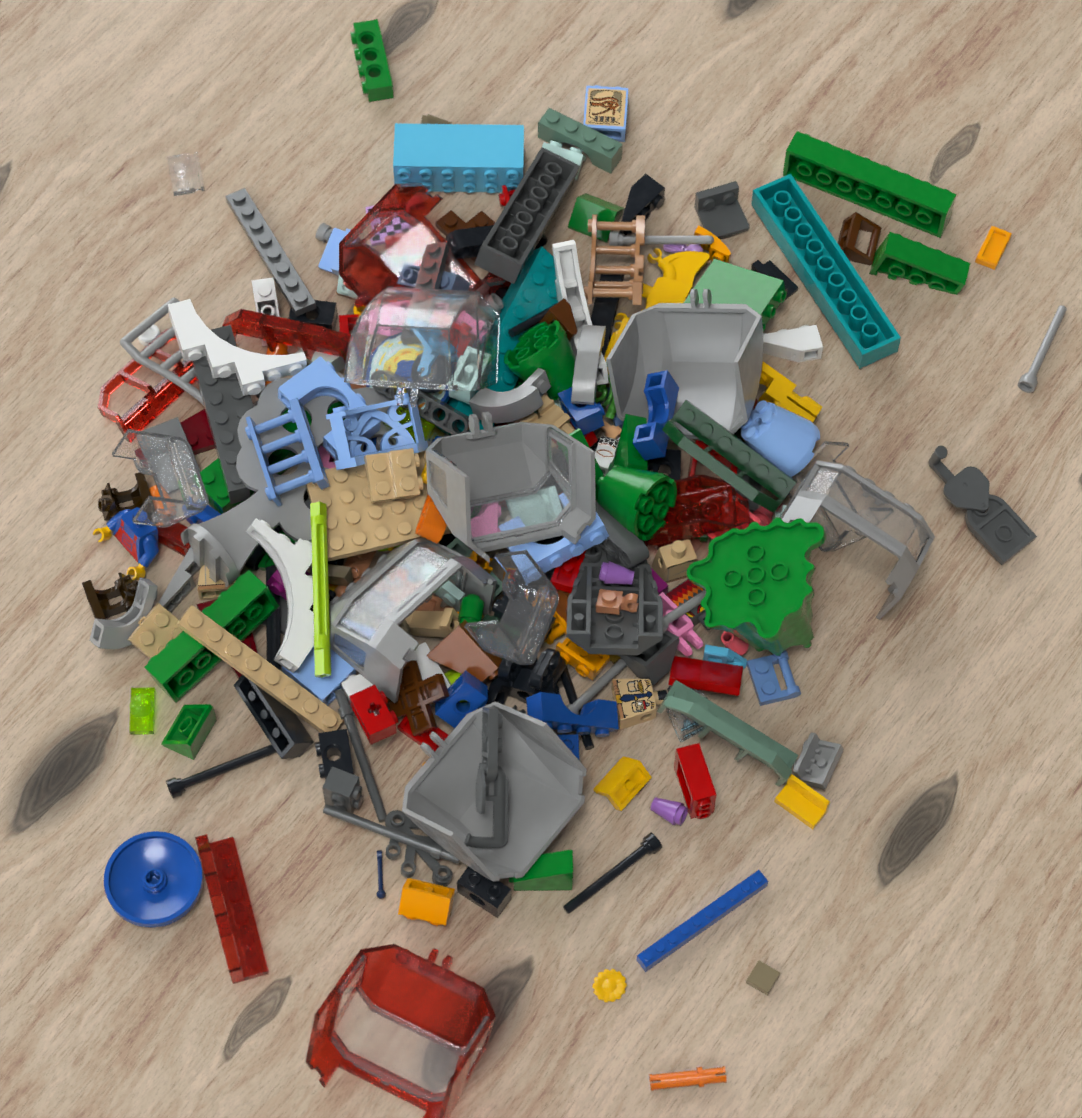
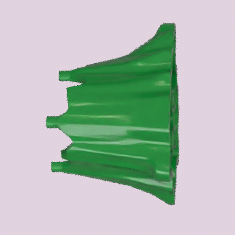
(761, 583)

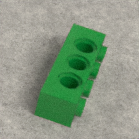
(373, 60)

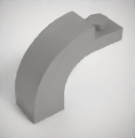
(514, 403)
(115, 632)

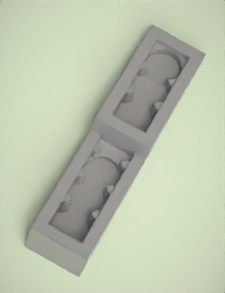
(181, 583)

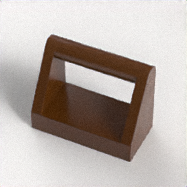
(848, 237)
(563, 313)

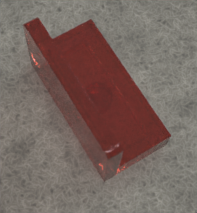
(171, 538)

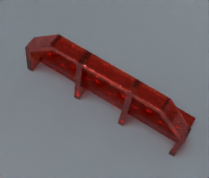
(288, 332)
(152, 403)
(240, 913)

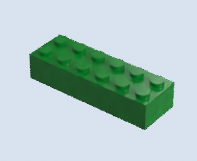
(187, 661)

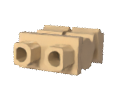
(549, 414)

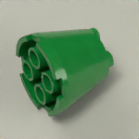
(544, 348)
(637, 498)

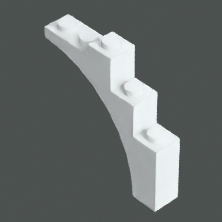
(570, 287)
(225, 359)
(292, 563)

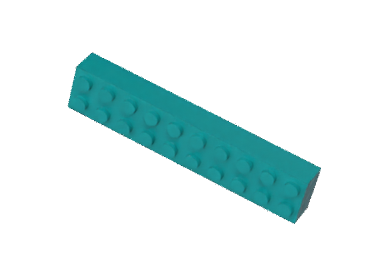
(825, 271)
(525, 298)

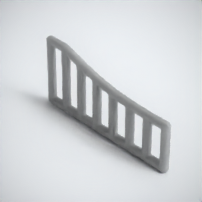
(163, 369)

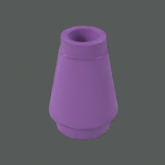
(615, 574)
(671, 811)

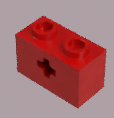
(375, 727)

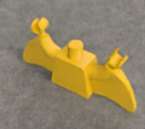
(677, 279)

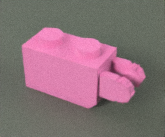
(682, 628)

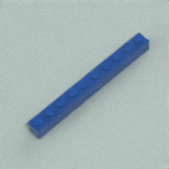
(702, 920)

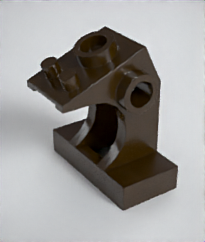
(111, 498)
(99, 598)

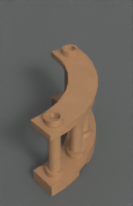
(634, 288)

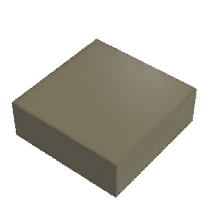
(763, 977)

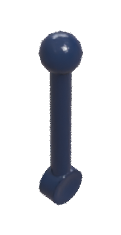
(380, 893)

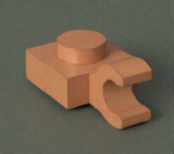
(613, 601)

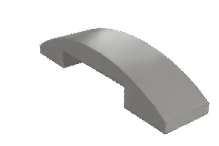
(587, 364)

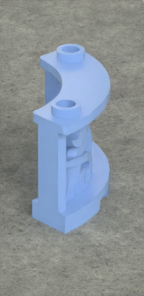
(351, 454)

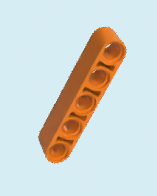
(431, 523)

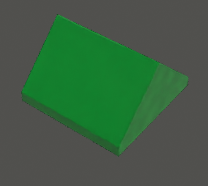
(588, 205)
(190, 729)

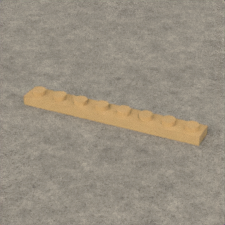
(259, 670)

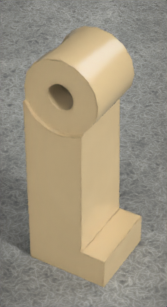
(433, 622)

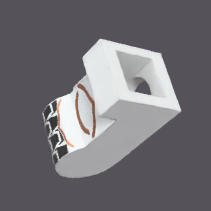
(606, 453)

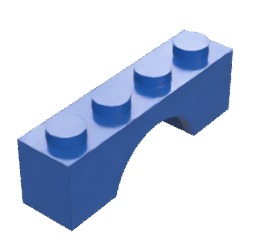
(661, 396)
(596, 716)

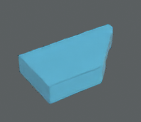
(723, 655)

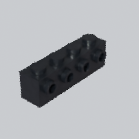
(275, 720)

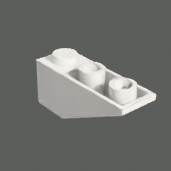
(265, 298)
(794, 344)

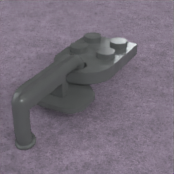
(1000, 527)
(490, 772)

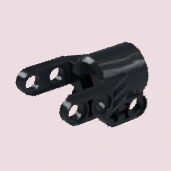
(527, 680)

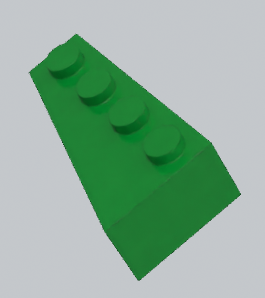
(919, 264)

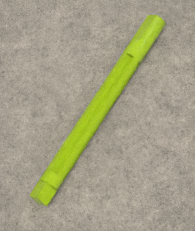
(322, 643)

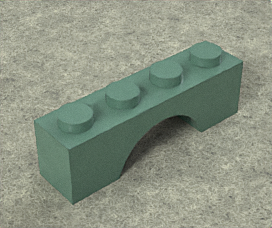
(600, 149)

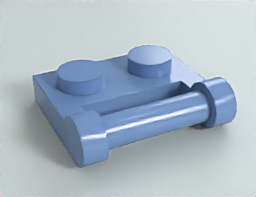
(766, 681)

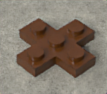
(452, 222)
(416, 697)

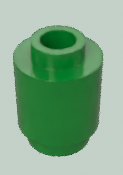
(471, 609)

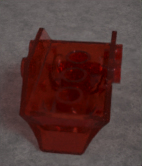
(701, 508)

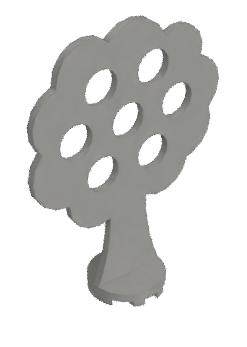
(223, 539)

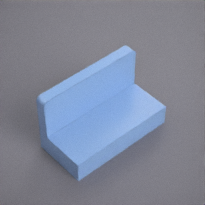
(330, 257)

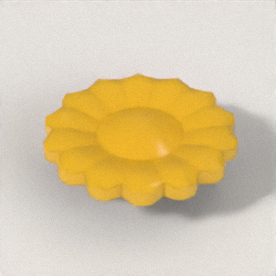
(609, 985)

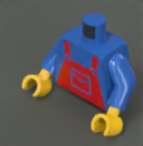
(137, 539)

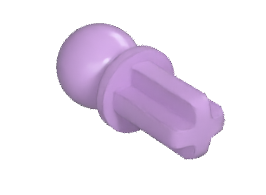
(675, 248)

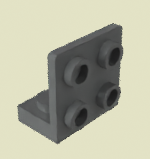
(720, 210)

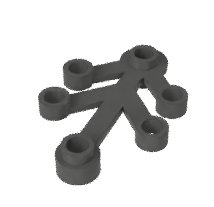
(405, 827)

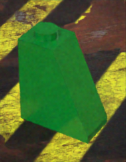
(548, 873)

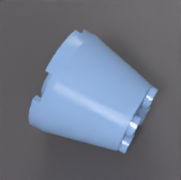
(781, 436)

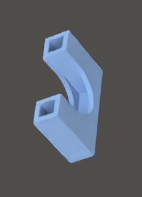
(322, 380)
(555, 554)

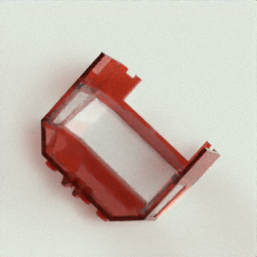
(395, 235)
(403, 1027)

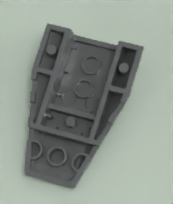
(610, 633)

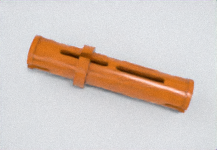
(688, 1078)

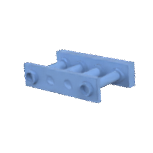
(309, 454)

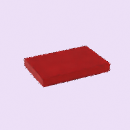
(706, 675)

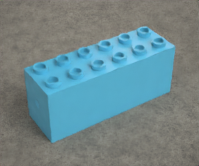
(459, 156)

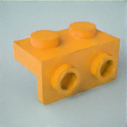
(584, 663)

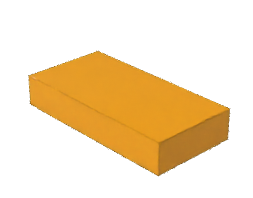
(993, 247)

